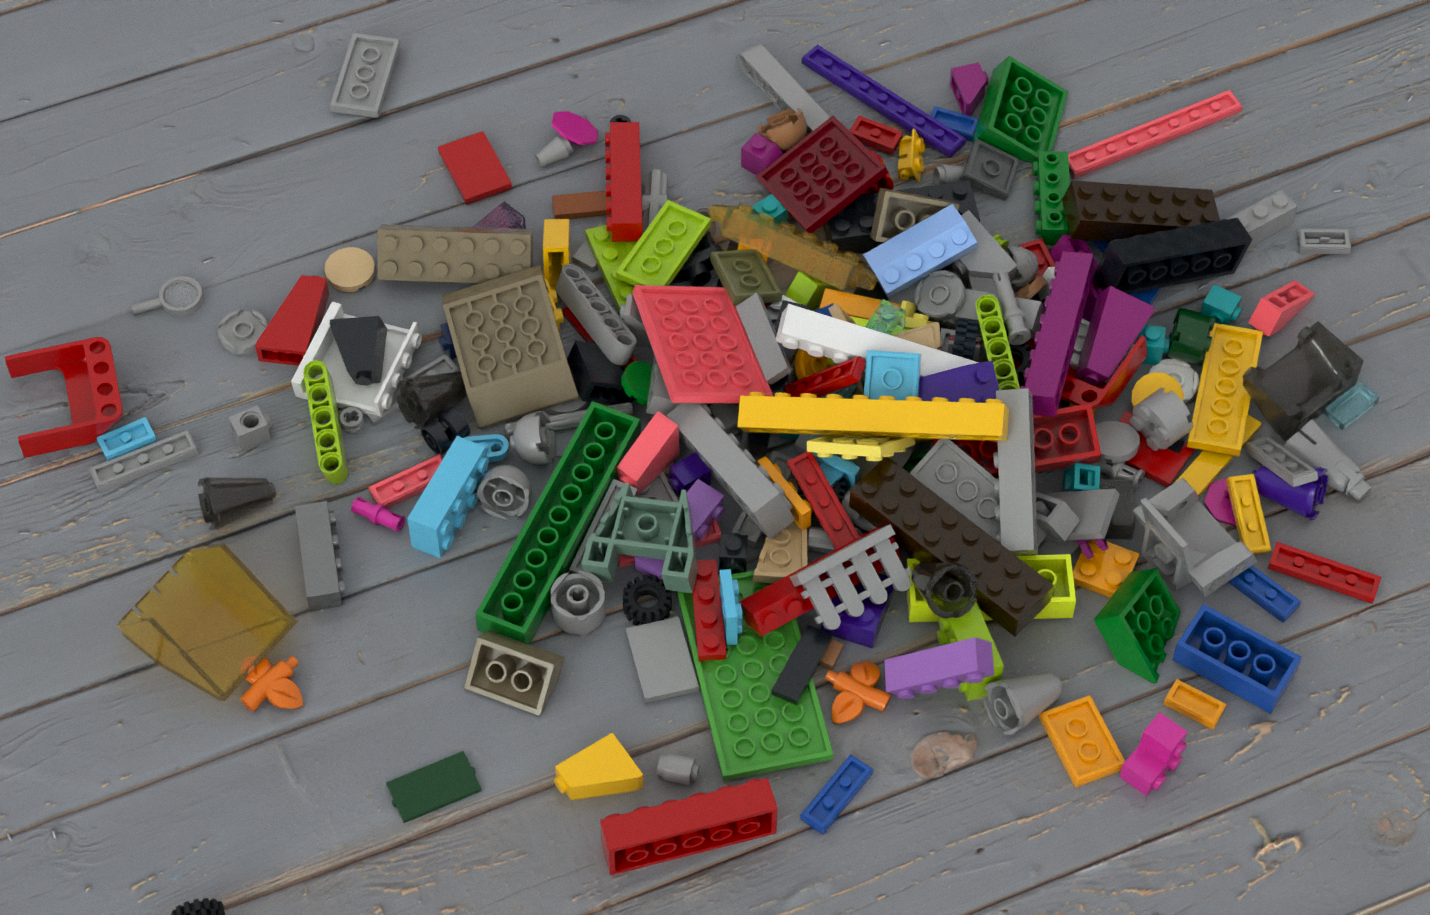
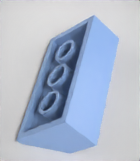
(921, 250)

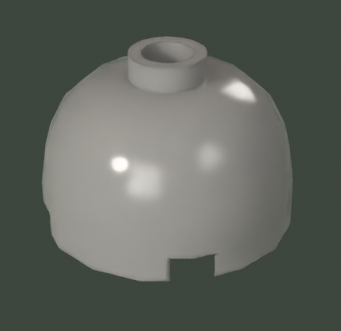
(533, 439)
(504, 491)

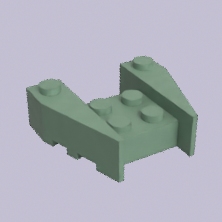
(645, 530)

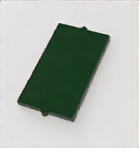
(433, 786)

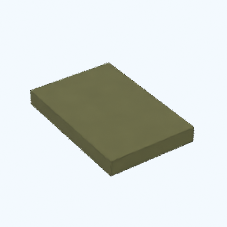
(744, 275)

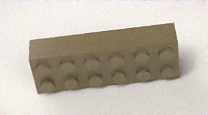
(451, 253)

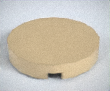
(349, 269)

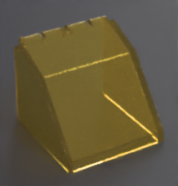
(208, 621)

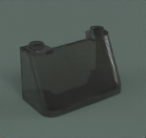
(1303, 380)

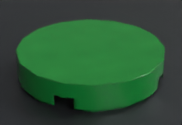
(636, 381)

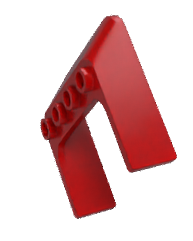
(90, 391)
(1105, 394)

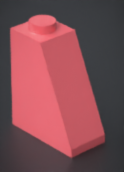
(650, 453)

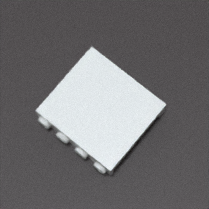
(370, 398)

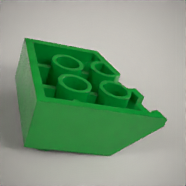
(1139, 622)

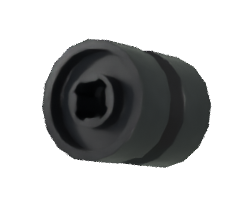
(441, 433)

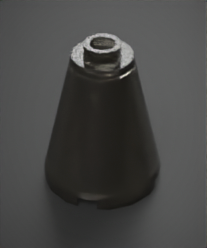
(429, 396)
(233, 498)
(946, 588)

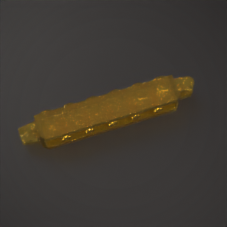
(793, 248)

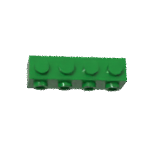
(1050, 187)

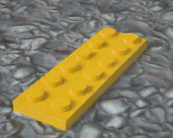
(1221, 398)

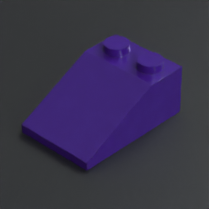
(968, 381)
(864, 628)

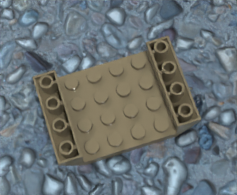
(509, 347)

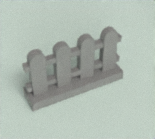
(841, 582)

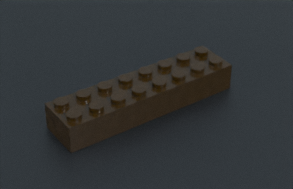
(939, 533)

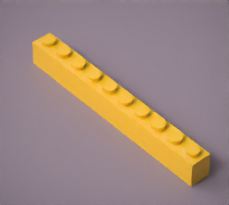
(874, 417)

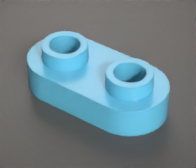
(492, 442)

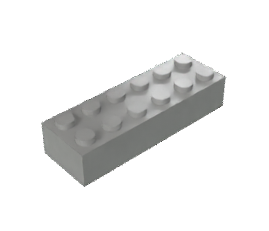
(733, 467)

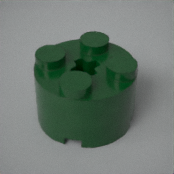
(1190, 336)

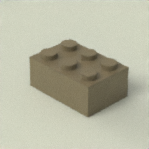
(902, 210)

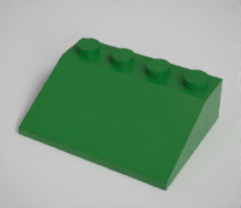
(1020, 111)

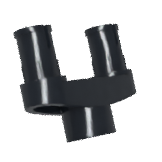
(698, 265)

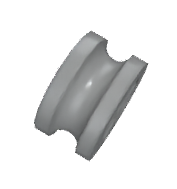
(354, 426)

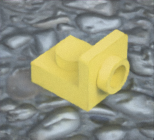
(913, 319)

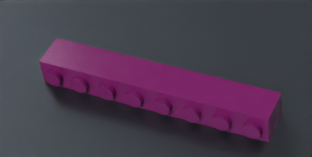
(1058, 331)

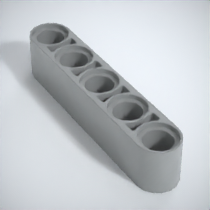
(595, 314)

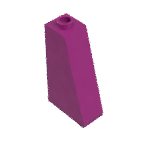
(1111, 332)

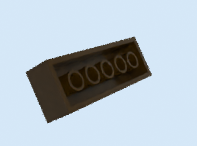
(1125, 210)

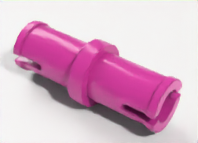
(378, 514)

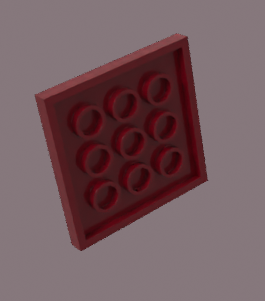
(822, 174)

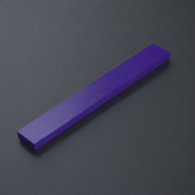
(883, 101)

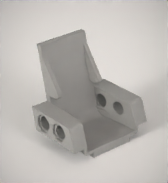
(1189, 541)

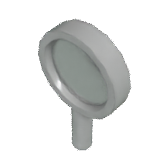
(177, 297)

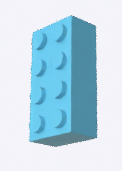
(448, 497)

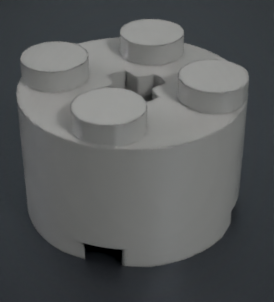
(1161, 419)
(578, 602)

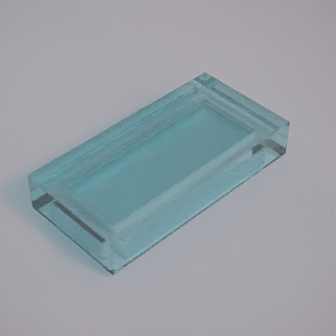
(1351, 405)

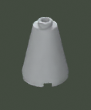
(1019, 700)

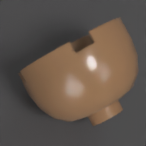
(784, 128)

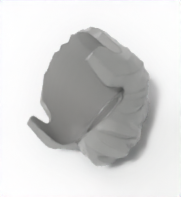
(1027, 265)

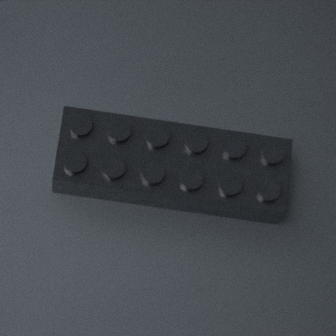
(853, 224)
(1173, 256)

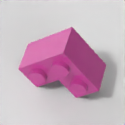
(1156, 754)

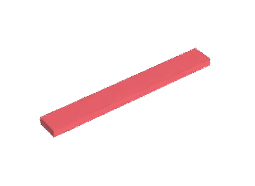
(1153, 133)

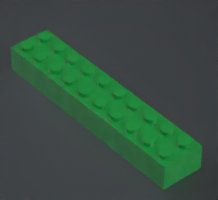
(557, 524)

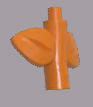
(274, 685)
(856, 691)

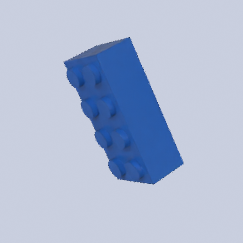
(1236, 658)

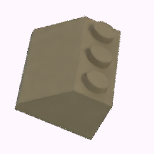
(513, 672)

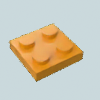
(1106, 569)

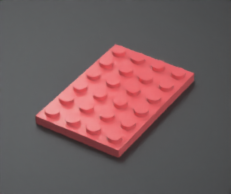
(699, 344)

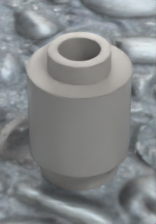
(678, 768)

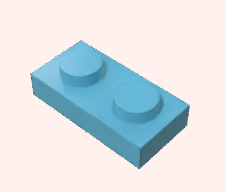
(126, 439)

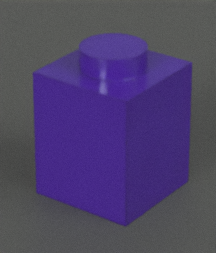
(687, 471)

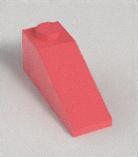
(1280, 307)

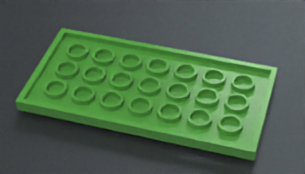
(747, 723)

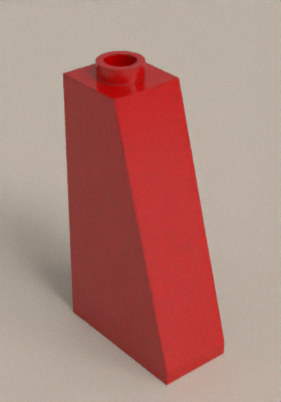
(294, 323)

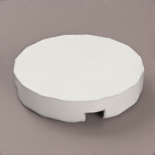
(1182, 373)

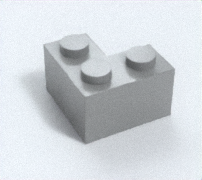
(1054, 518)

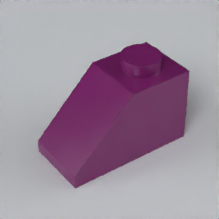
(968, 86)
(759, 154)

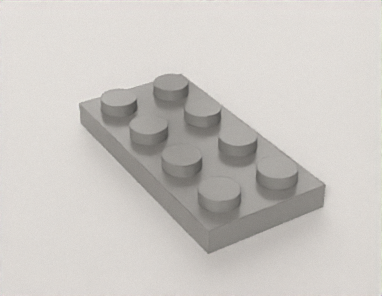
(365, 75)
(960, 483)

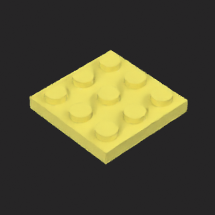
(853, 446)

